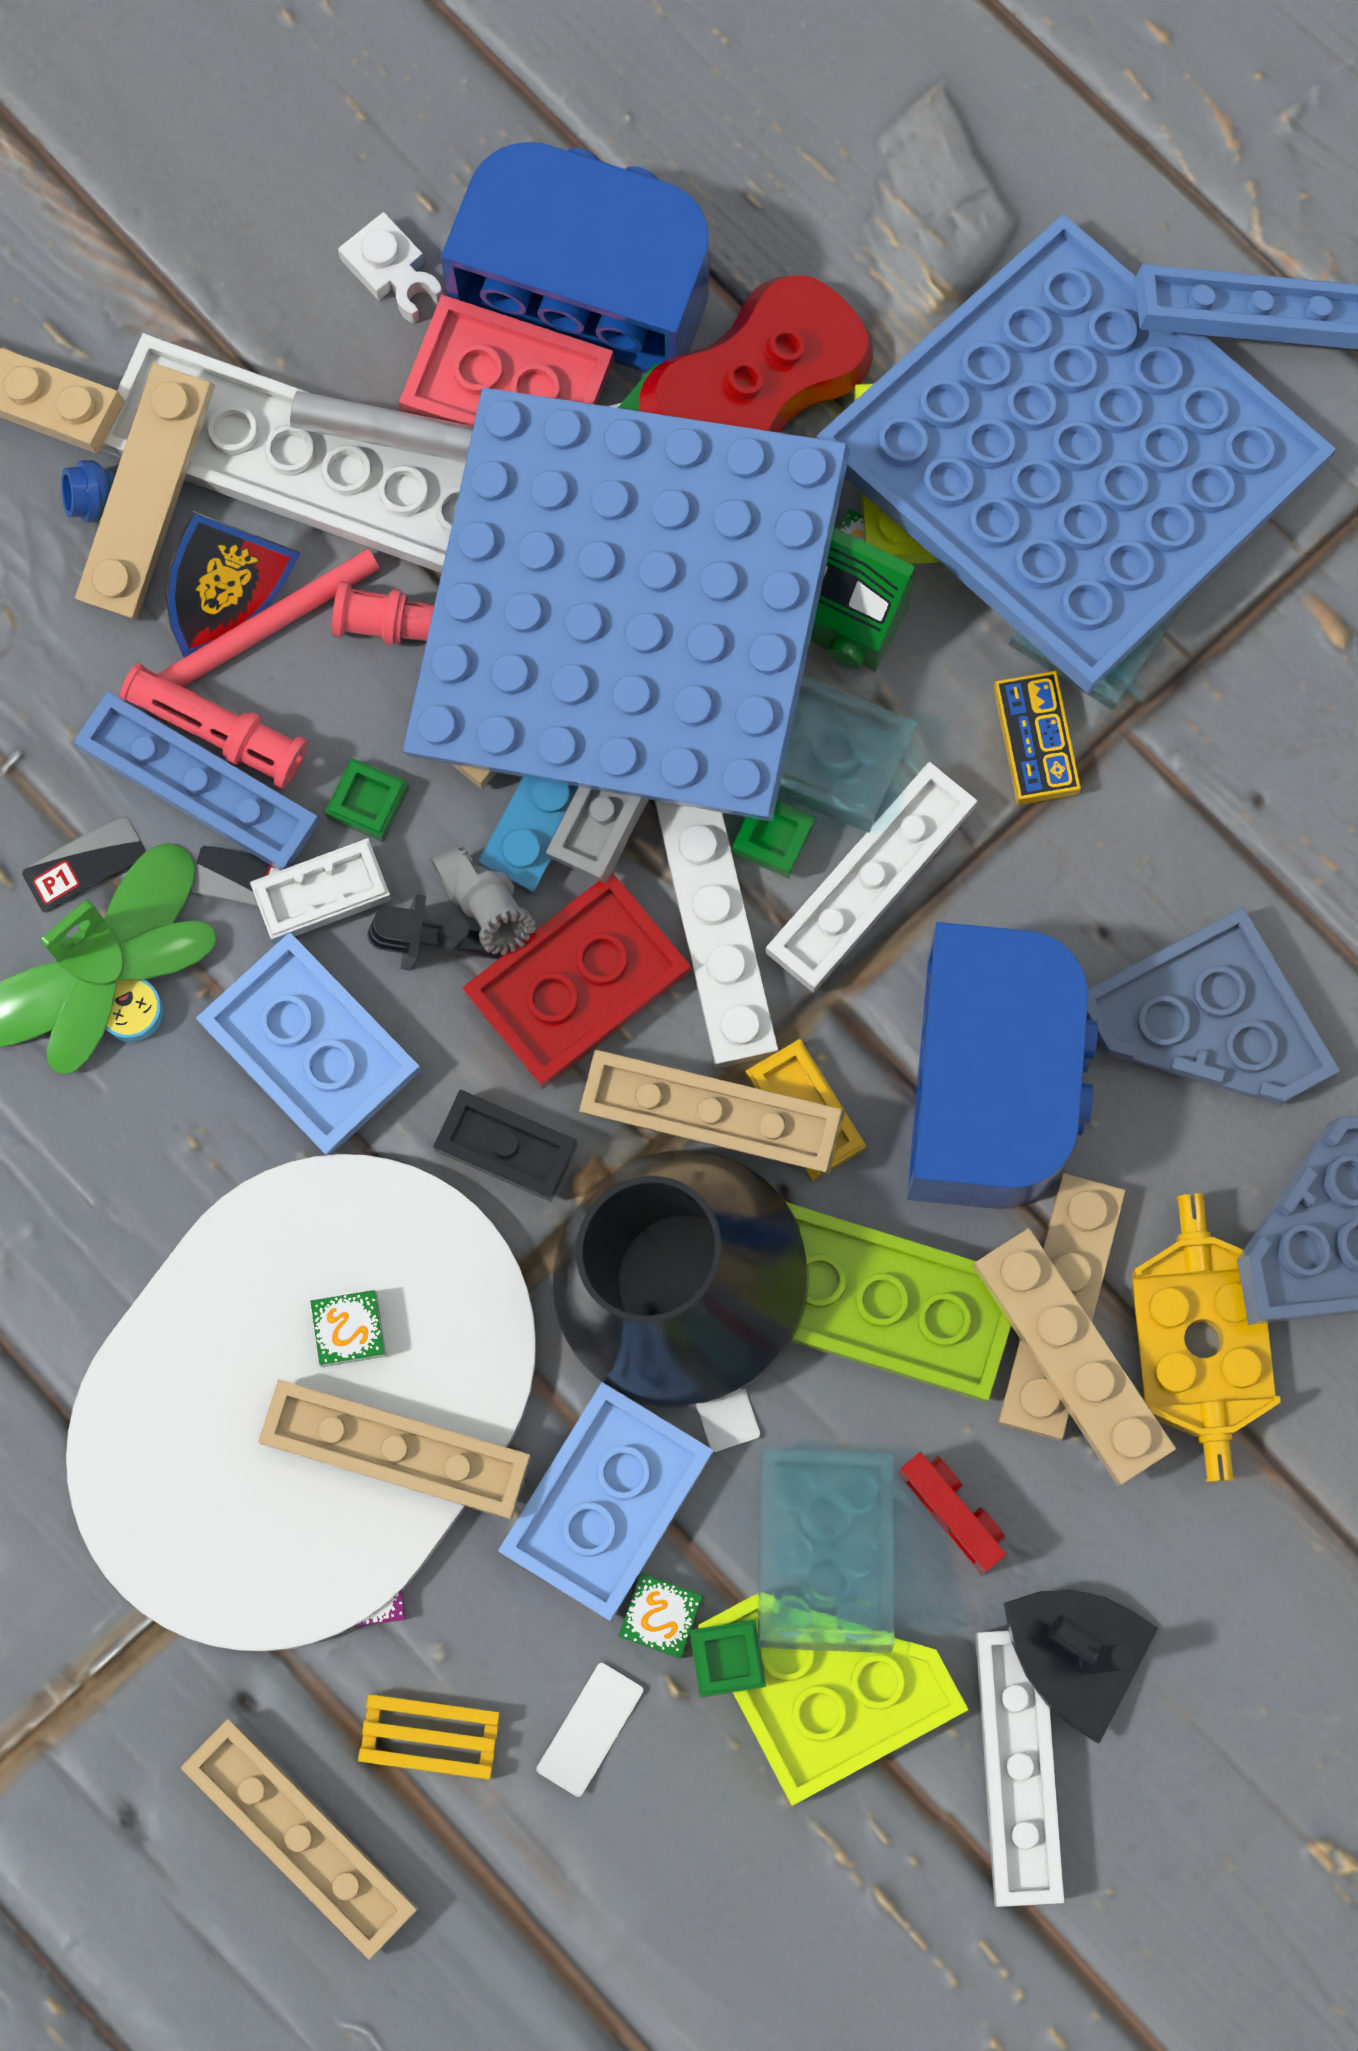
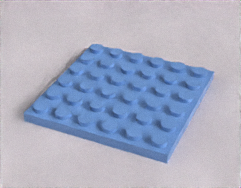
(1073, 456)
(627, 602)

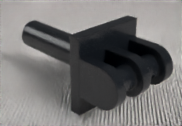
(404, 932)

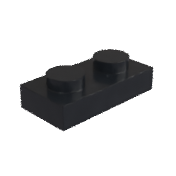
(505, 1145)

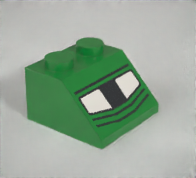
(861, 601)

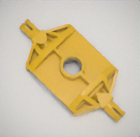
(1193, 1394)

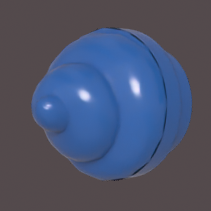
(85, 490)

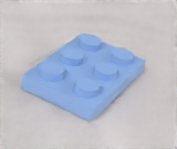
(308, 1044)
(606, 1501)

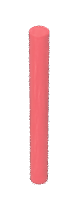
(270, 620)

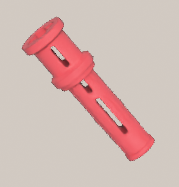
(380, 615)
(240, 737)

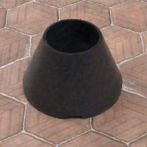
(734, 1321)

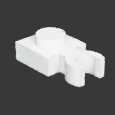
(388, 262)

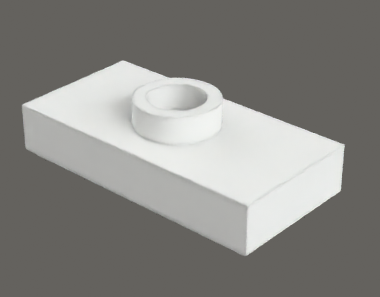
(320, 891)

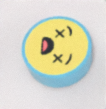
(135, 1011)

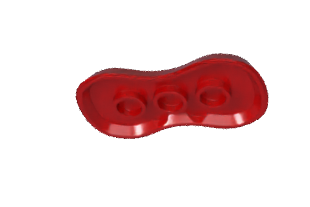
(782, 354)

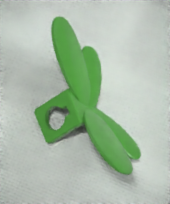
(128, 944)

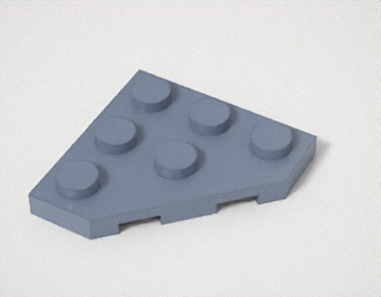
(1214, 1015)
(1307, 1246)

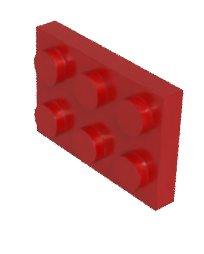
(577, 980)

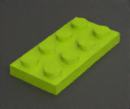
(899, 1307)

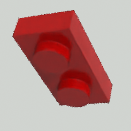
(936, 1489)

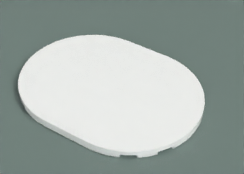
(170, 1414)

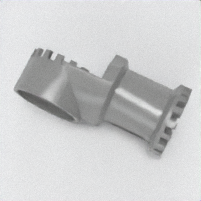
(486, 899)

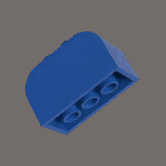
(582, 251)
(999, 1067)

